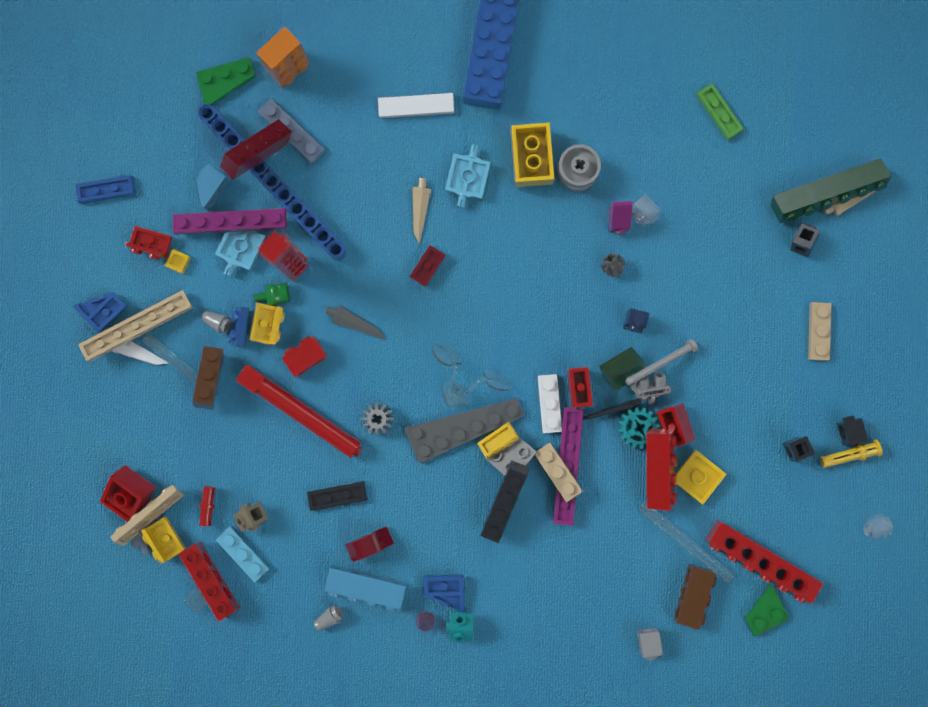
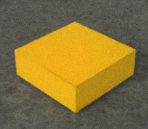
(177, 261)

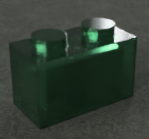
(621, 367)

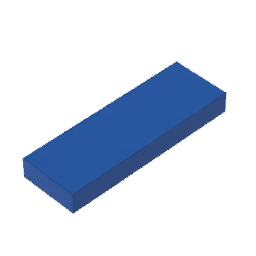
(105, 189)

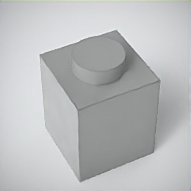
(649, 643)

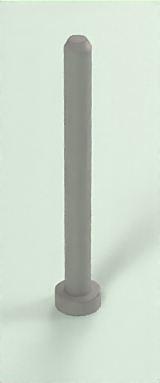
(690, 346)

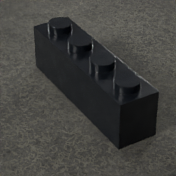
(504, 501)

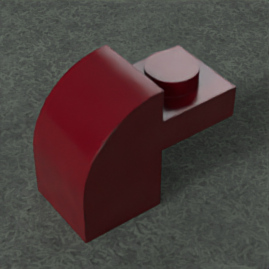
(369, 544)

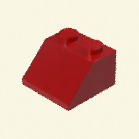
(126, 493)

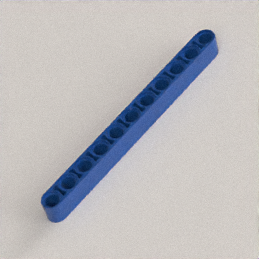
(278, 189)

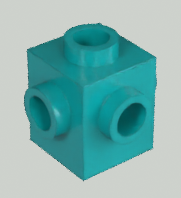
(460, 627)

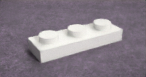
(549, 403)

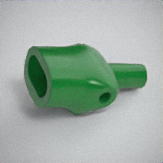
(274, 294)

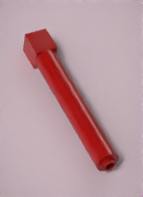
(299, 411)

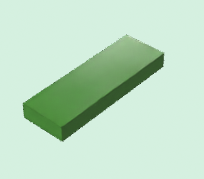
(719, 111)

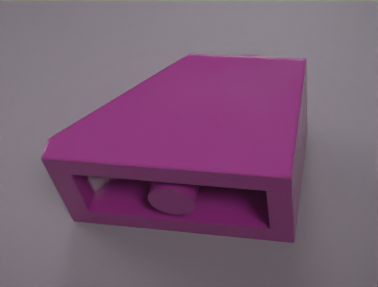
(620, 217)

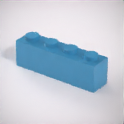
(365, 587)

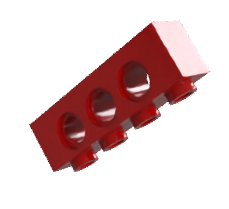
(209, 581)

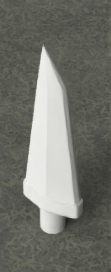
(135, 351)

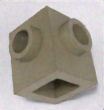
(250, 516)

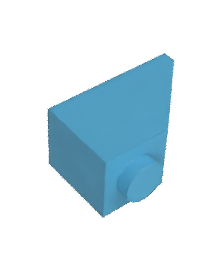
(210, 185)

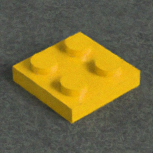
(699, 476)

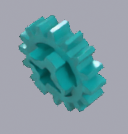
(633, 419)

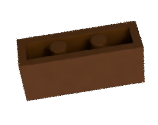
(208, 378)
(695, 597)

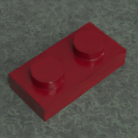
(427, 266)

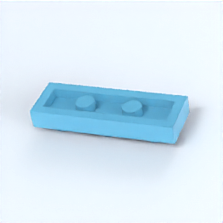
(243, 554)

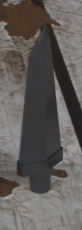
(620, 407)

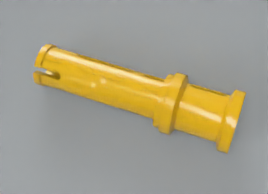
(860, 450)

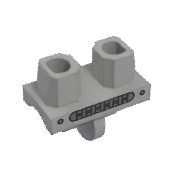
(651, 389)

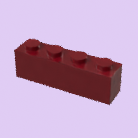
(255, 149)

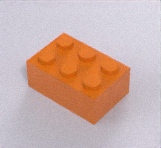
(283, 57)

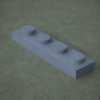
(299, 138)

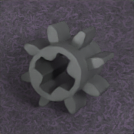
(613, 265)

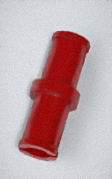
(207, 506)

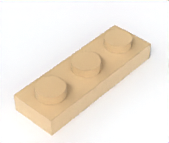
(819, 331)
(558, 472)

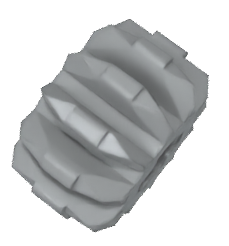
(376, 425)

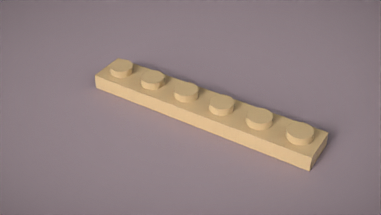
(135, 326)

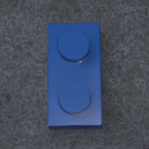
(237, 334)

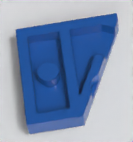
(101, 311)
(445, 589)

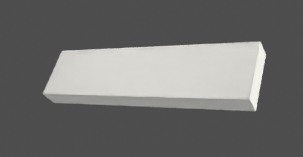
(416, 105)

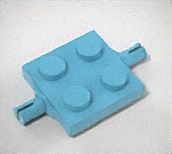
(467, 176)
(240, 249)

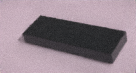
(337, 496)

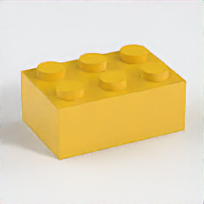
(532, 154)

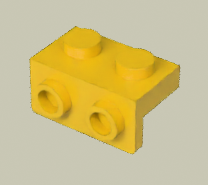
(266, 324)
(163, 540)

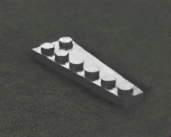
(449, 432)

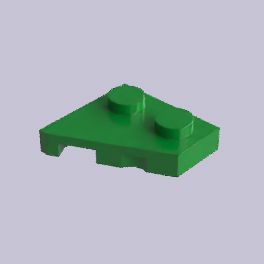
(766, 612)

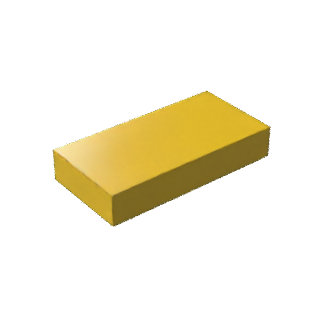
(498, 440)

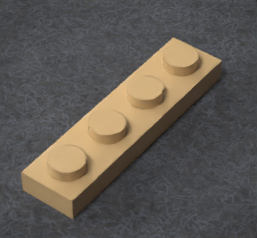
(147, 515)

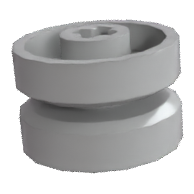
(584, 158)

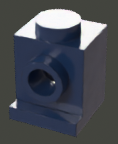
(636, 320)

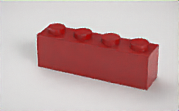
(660, 469)

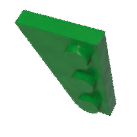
(223, 79)

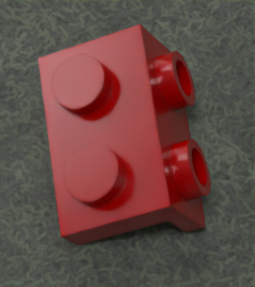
(149, 242)

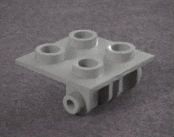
(518, 452)

